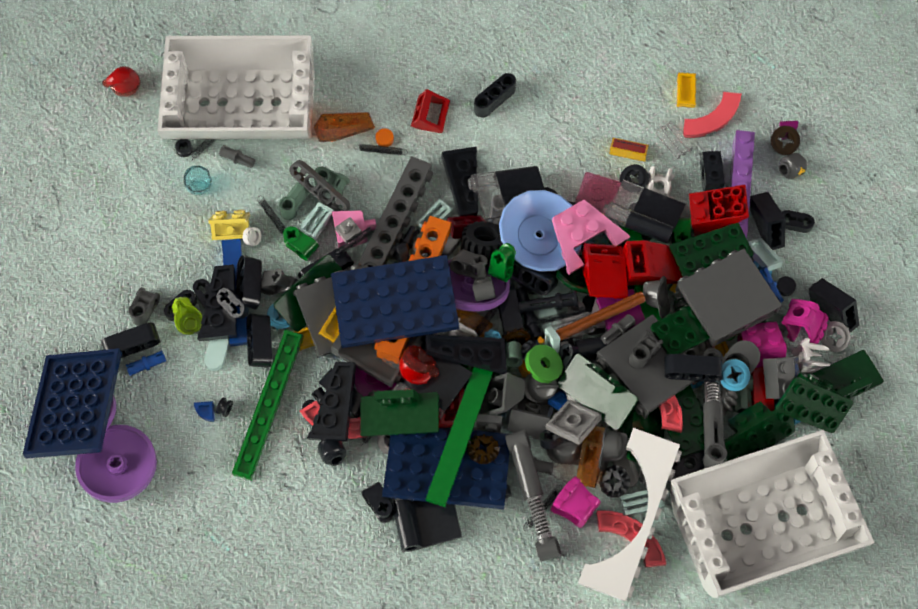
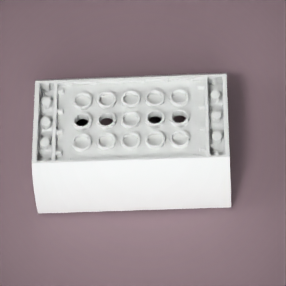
(239, 73)
(753, 494)

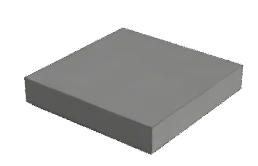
(573, 422)

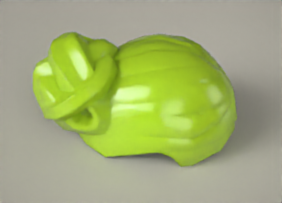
(186, 317)

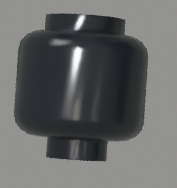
(331, 452)

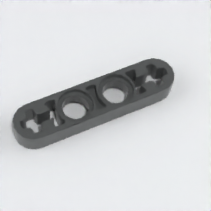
(322, 185)

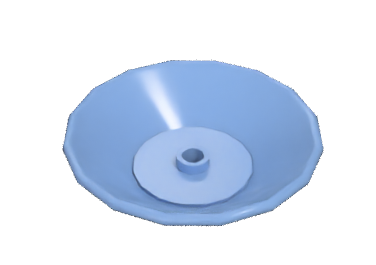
(530, 215)

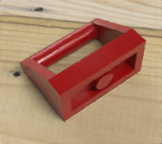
(421, 110)

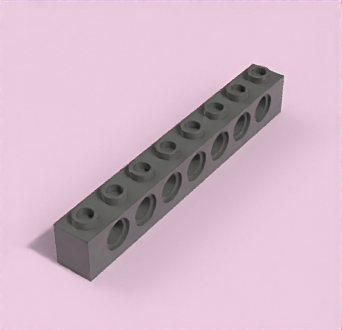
(414, 169)

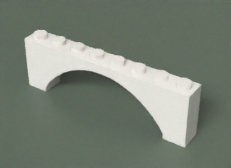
(617, 573)

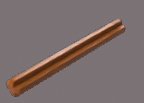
(601, 315)

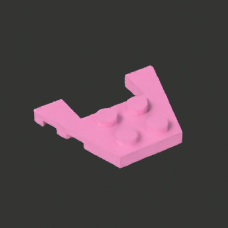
(580, 225)

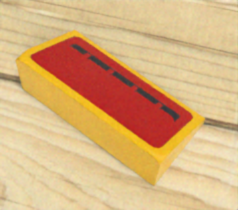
(628, 149)

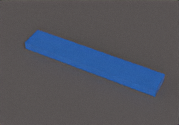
(231, 253)

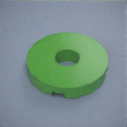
(550, 357)

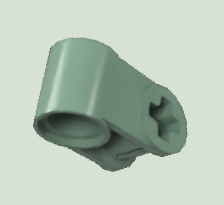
(335, 179)

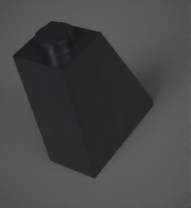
(768, 219)
(835, 303)

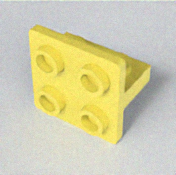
(229, 225)

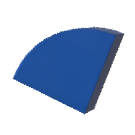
(558, 400)
(205, 410)

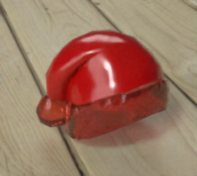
(123, 81)
(417, 366)

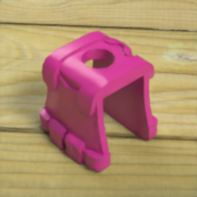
(806, 315)
(575, 503)

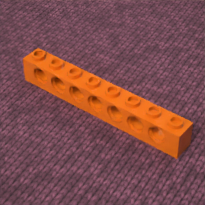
(435, 228)

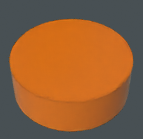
(384, 137)

